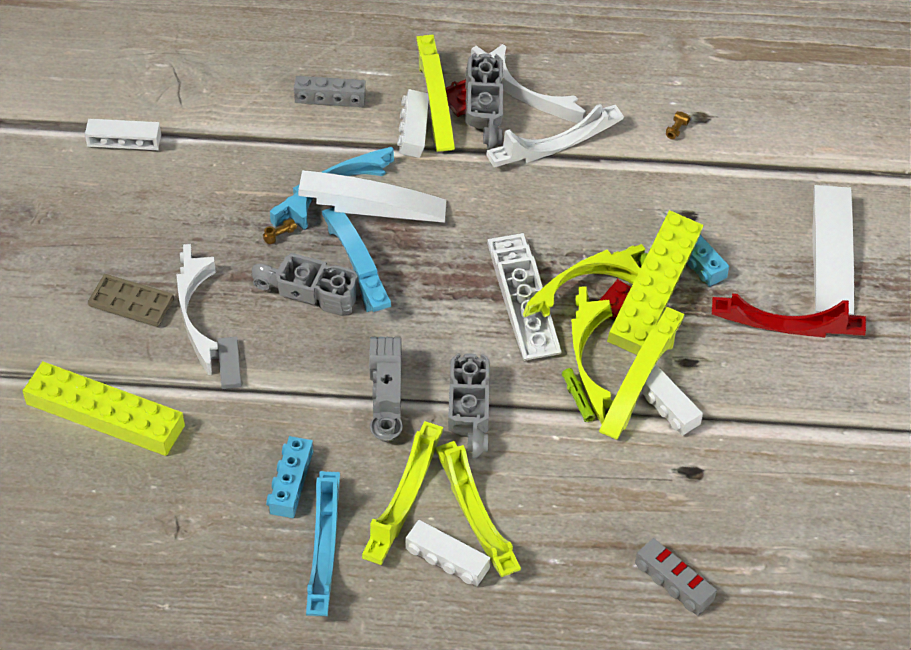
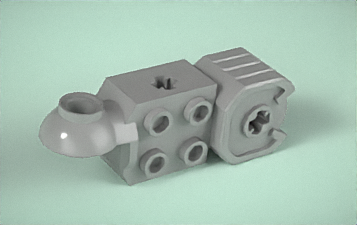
(485, 96)
(311, 281)
(386, 372)
(470, 400)

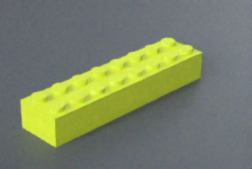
(655, 282)
(104, 408)

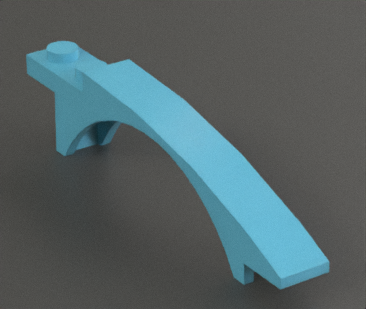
(297, 206)
(371, 288)
(324, 544)

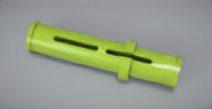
(575, 388)

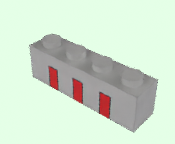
(675, 577)

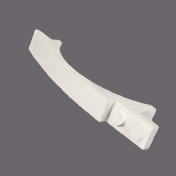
(562, 107)
(519, 148)
(191, 276)

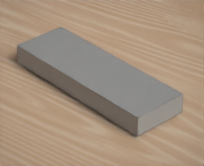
(229, 362)

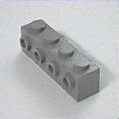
(330, 91)

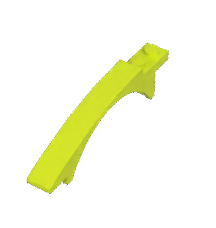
(430, 65)
(618, 264)
(587, 319)
(657, 342)
(462, 484)
(389, 524)

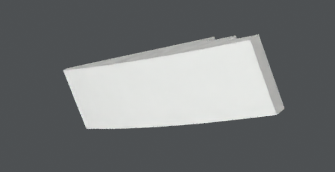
(370, 197)
(833, 247)
(519, 283)

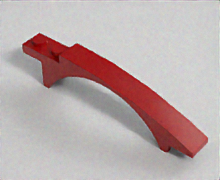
(833, 320)

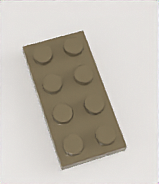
(131, 300)

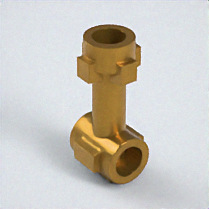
(680, 119)
(270, 232)

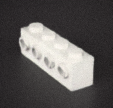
(413, 123)
(104, 134)
(671, 402)
(447, 553)

